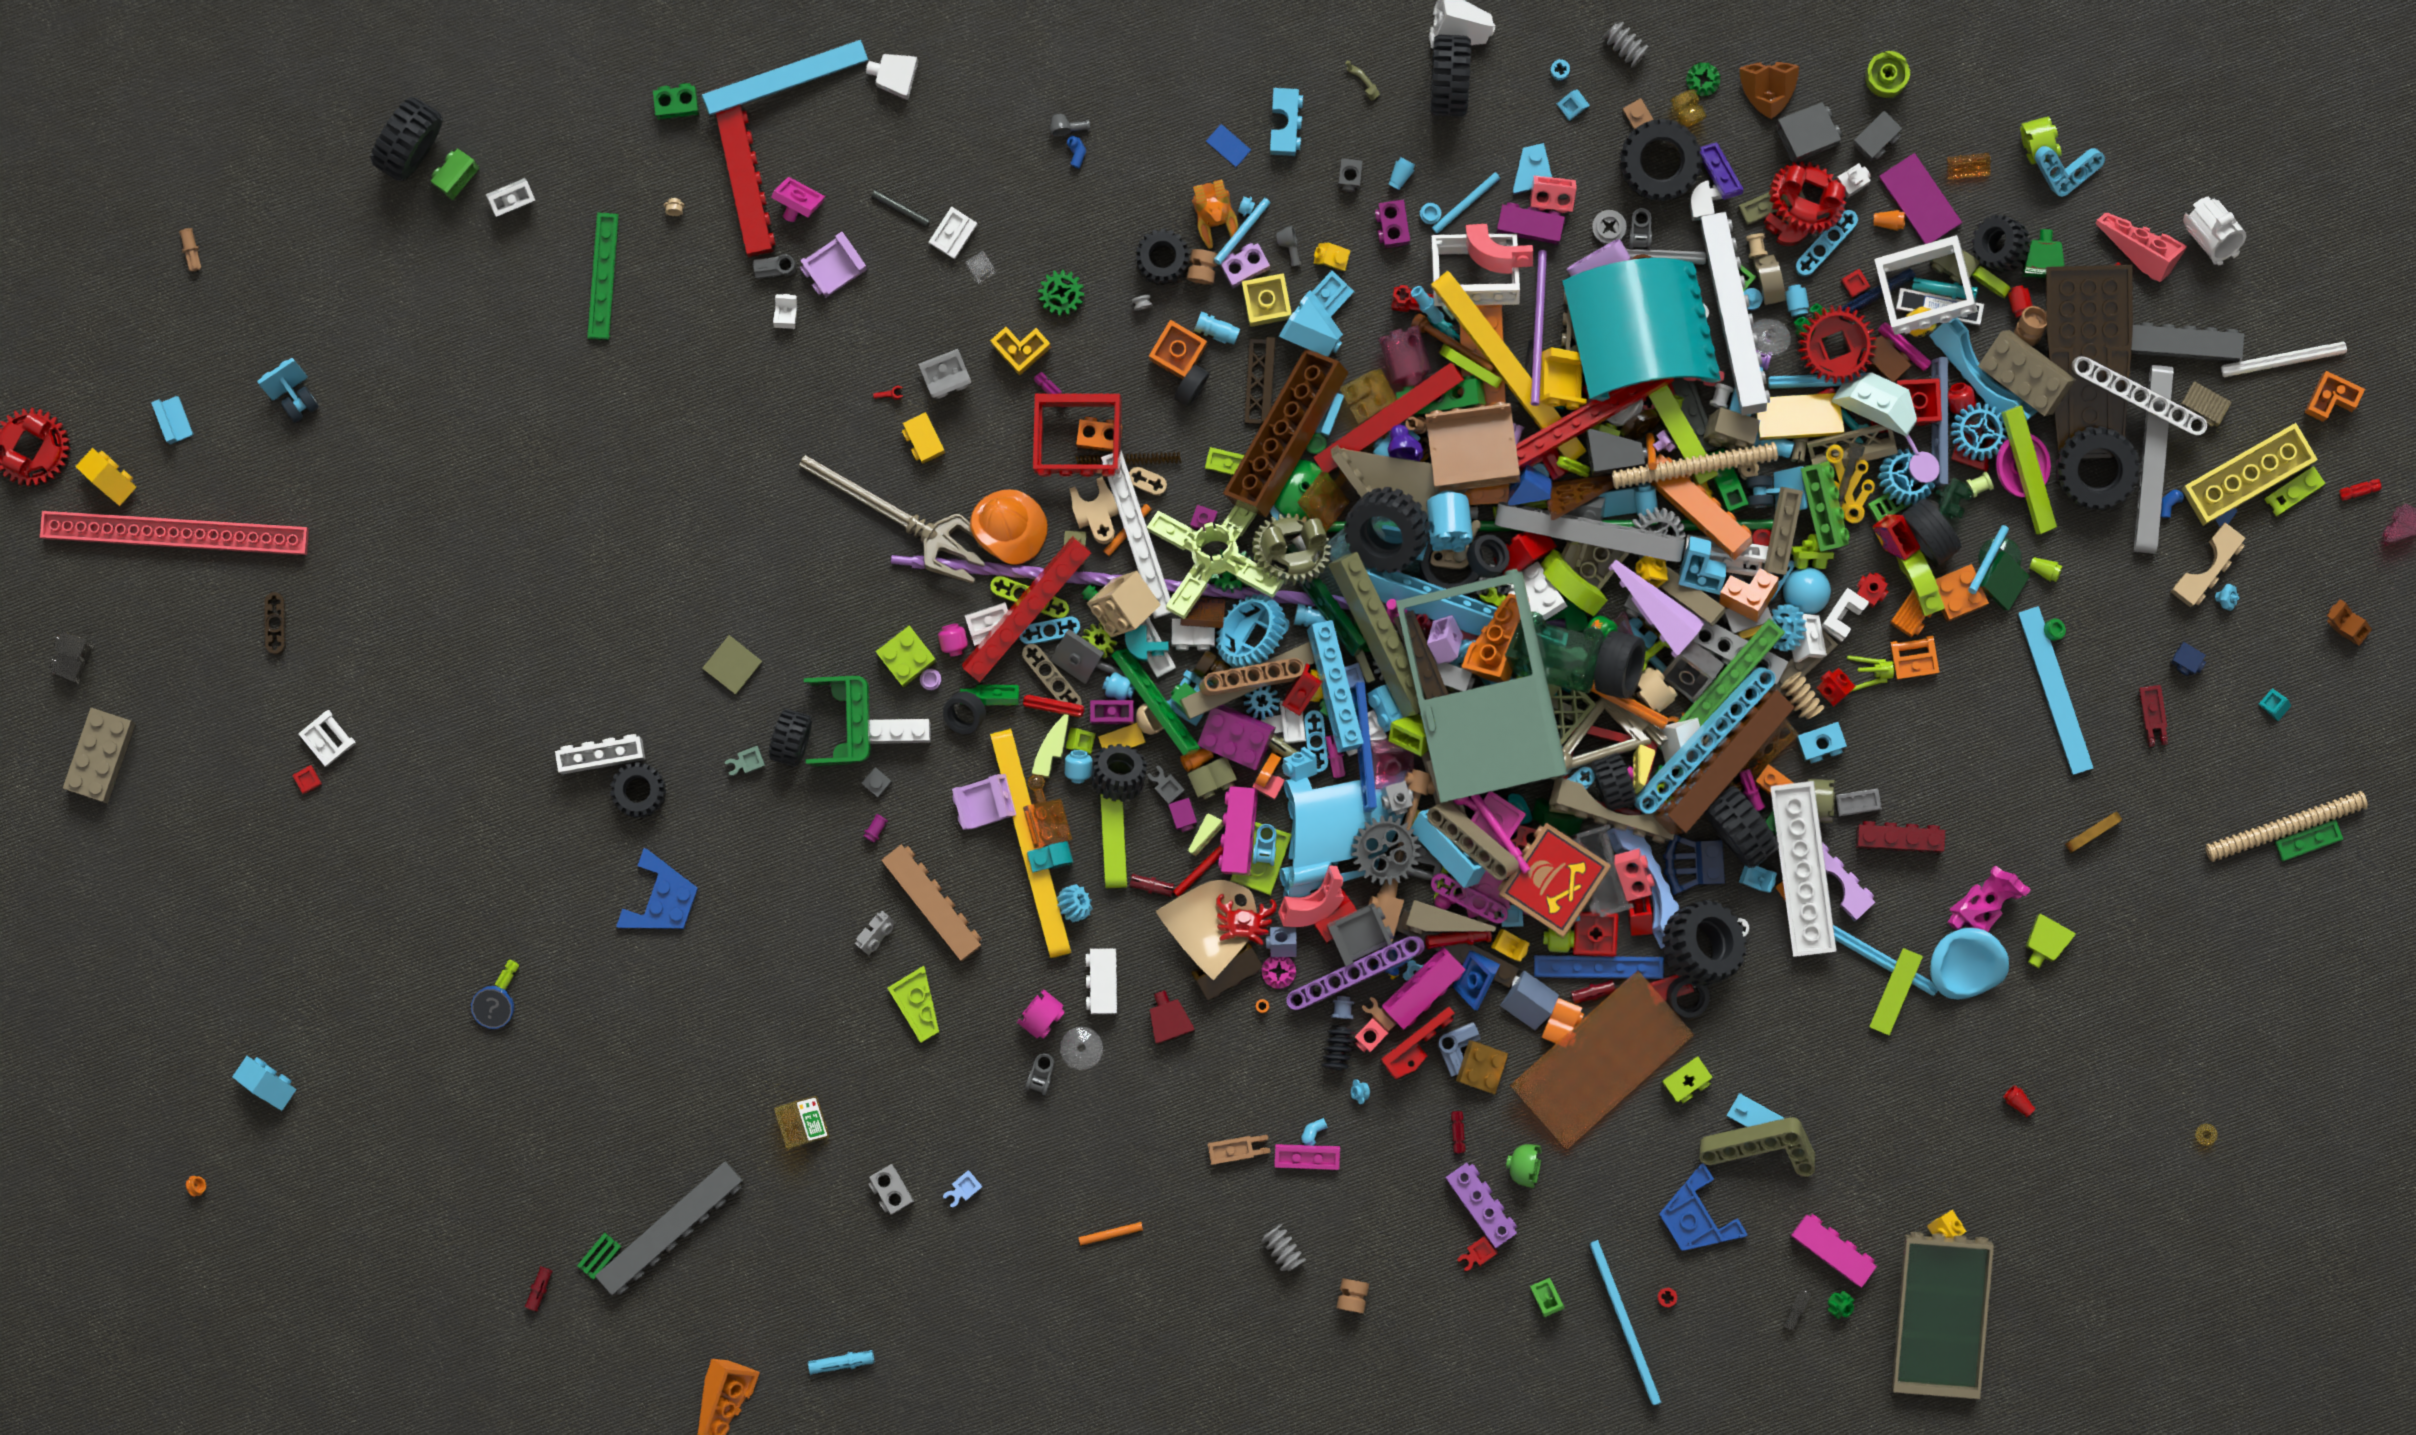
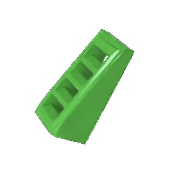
(1875, 511)

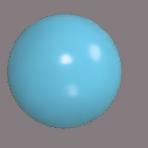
(1807, 590)

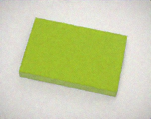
(1263, 875)

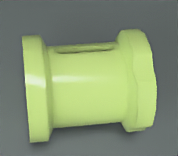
(1980, 484)

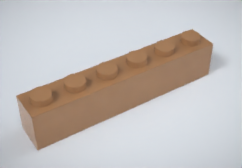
(931, 902)

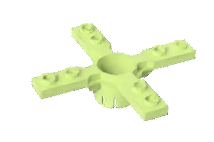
(1204, 568)

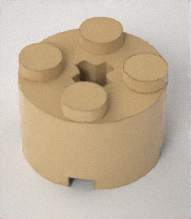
(1653, 691)

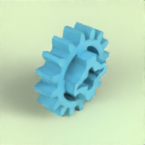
(1791, 625)

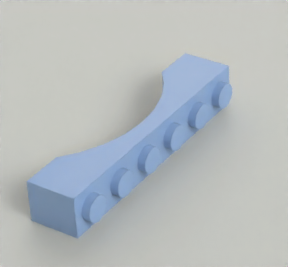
(1662, 900)

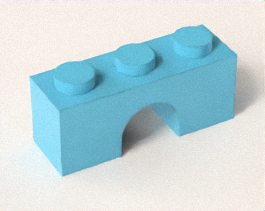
(1286, 140)

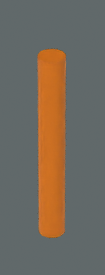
(1652, 463)
(1122, 535)
(1110, 1233)

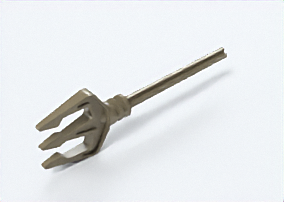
(934, 536)

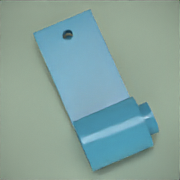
(1630, 500)
(1751, 1113)

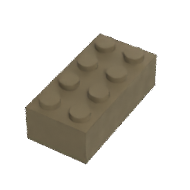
(2027, 372)
(99, 755)

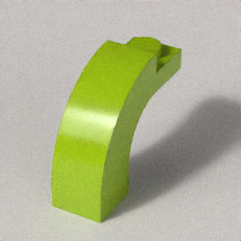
(1923, 582)
(1571, 584)

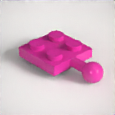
(1505, 813)
(1488, 885)

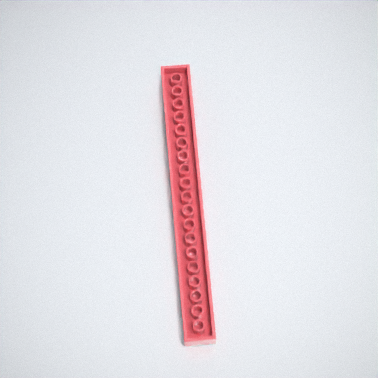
(174, 533)

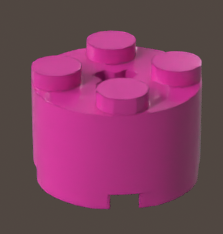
(1041, 1014)

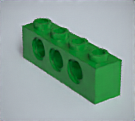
(1472, 396)

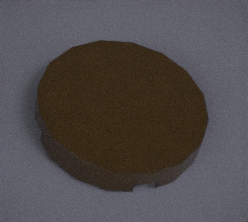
(1643, 421)

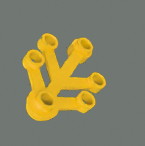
(1850, 502)

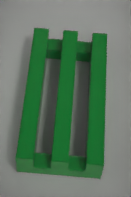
(610, 1242)

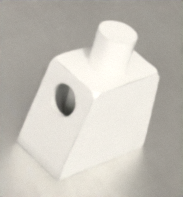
(894, 73)

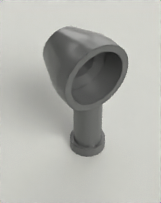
(1060, 125)
(1288, 238)

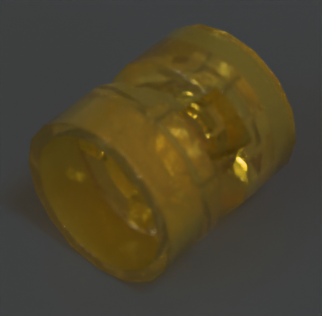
(1688, 108)

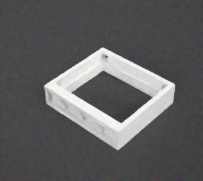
(1915, 256)
(1479, 293)

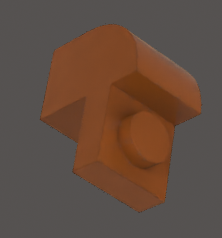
(2348, 623)

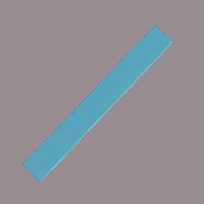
(784, 77)
(2055, 691)
(1624, 1322)

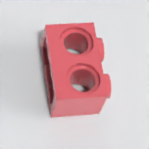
(1554, 188)
(1630, 875)

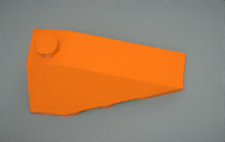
(1487, 653)
(723, 1394)

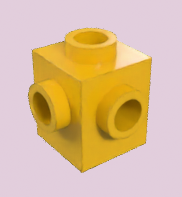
(1652, 570)
(1947, 1225)

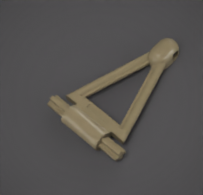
(1631, 723)

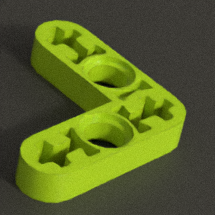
(1470, 366)

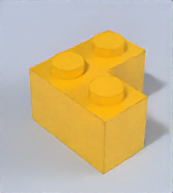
(1020, 354)
(104, 474)

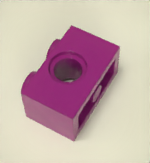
(1112, 711)

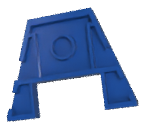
(669, 900)
(1689, 1219)

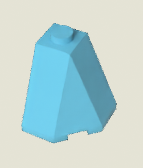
(1312, 327)

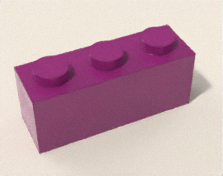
(1531, 223)

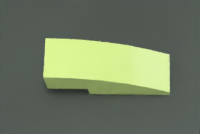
(1051, 748)

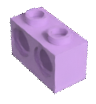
(1247, 270)

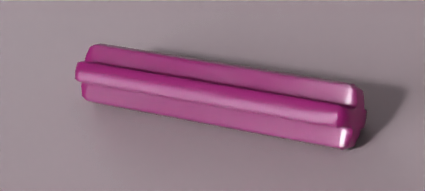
(1905, 347)

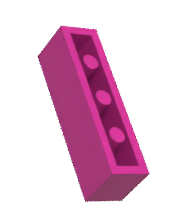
(1239, 831)
(1424, 988)
(1833, 1250)

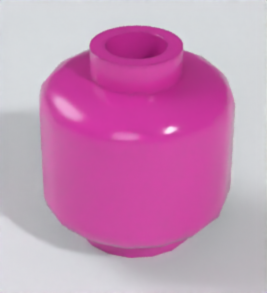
(952, 639)

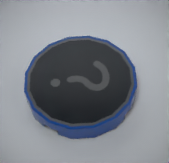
(492, 1007)

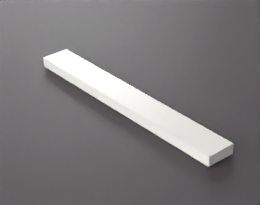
(1138, 534)

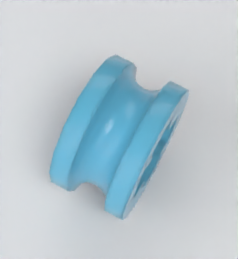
(1564, 64)

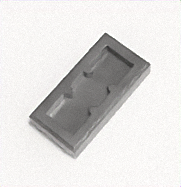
(1858, 802)

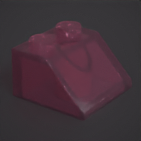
(1390, 763)

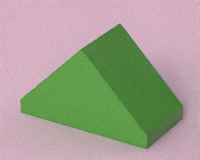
(1547, 1297)

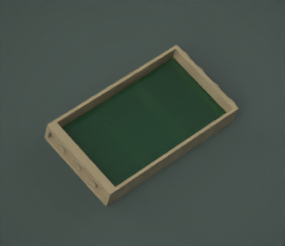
(1942, 1315)

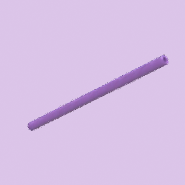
(1538, 330)

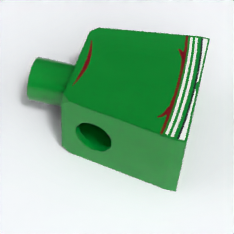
(2043, 254)

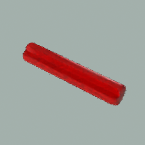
(1053, 705)

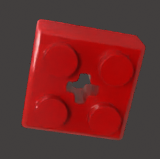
(1604, 945)

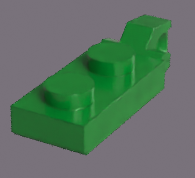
(996, 694)

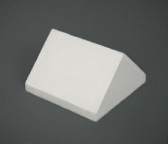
(1677, 736)

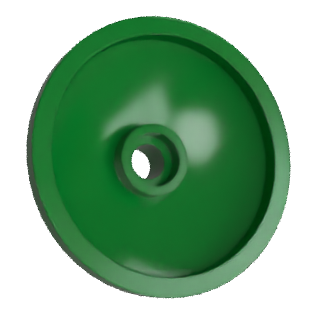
(1303, 473)

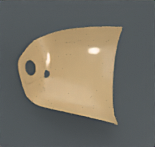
(1194, 924)

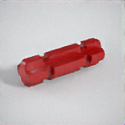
(2360, 489)

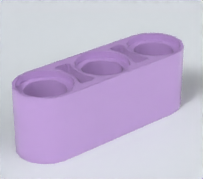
(1608, 254)

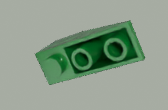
(1729, 488)

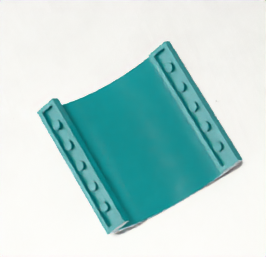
(1640, 324)

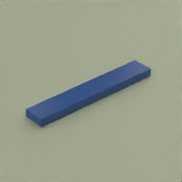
(1364, 751)
(1597, 967)

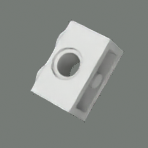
(510, 197)

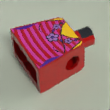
(1896, 536)

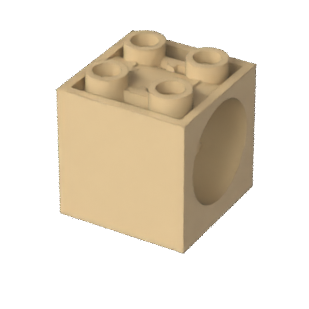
(1123, 604)

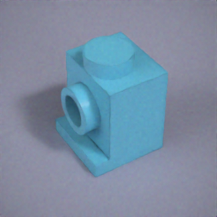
(1300, 765)

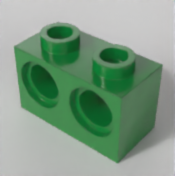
(676, 107)

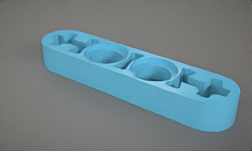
(1829, 245)

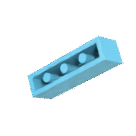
(1454, 860)

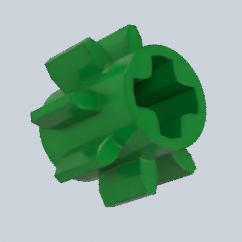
(1840, 1304)

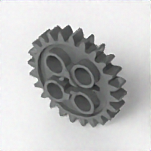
(1393, 868)

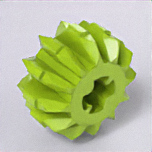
(1107, 643)

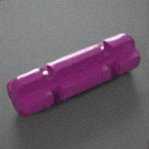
(1047, 385)

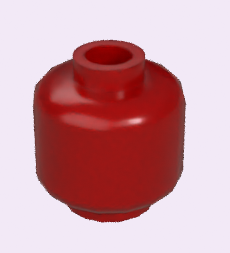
(1960, 397)

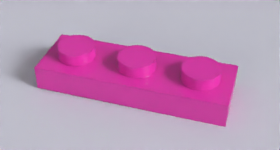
(1307, 1156)

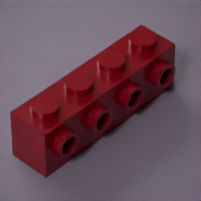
(1900, 838)

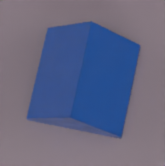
(1532, 488)
(1475, 978)

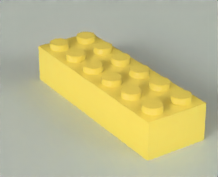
(2249, 474)

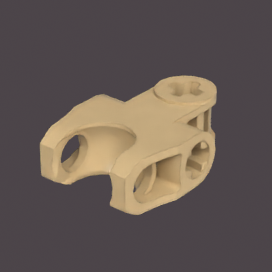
(1096, 512)

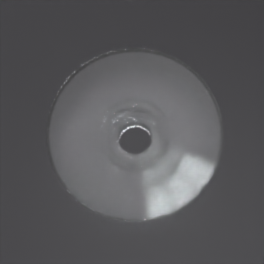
(1771, 343)
(1084, 1059)

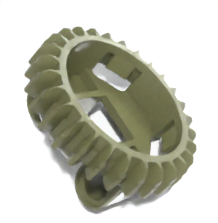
(1271, 545)

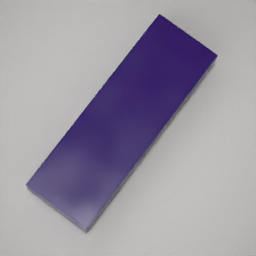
(1720, 171)

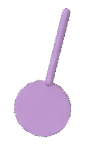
(1922, 465)

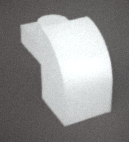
(1701, 200)

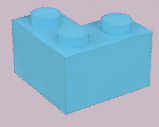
(1698, 570)
(263, 1082)

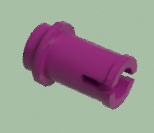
(875, 828)

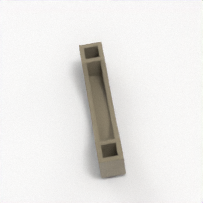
(1574, 797)

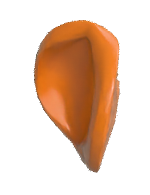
(1009, 526)

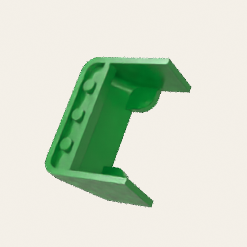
(856, 694)

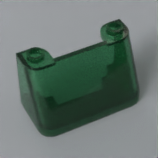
(1566, 654)

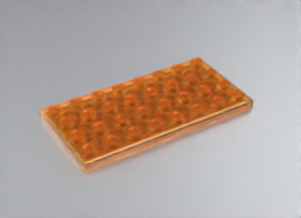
(1602, 1060)

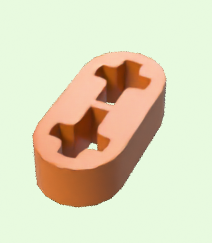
(1268, 770)

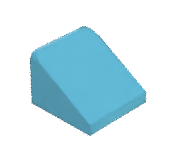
(1573, 104)

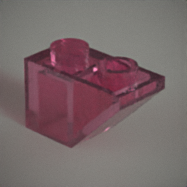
(2403, 525)

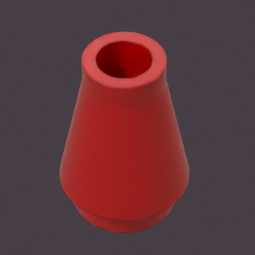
(2018, 1100)

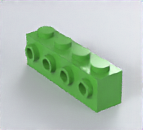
(1825, 506)

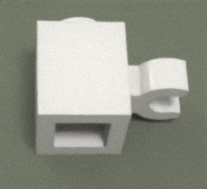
(1854, 179)

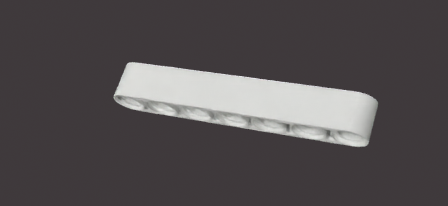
(2149, 396)

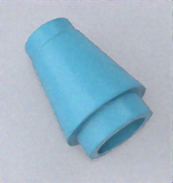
(1402, 171)

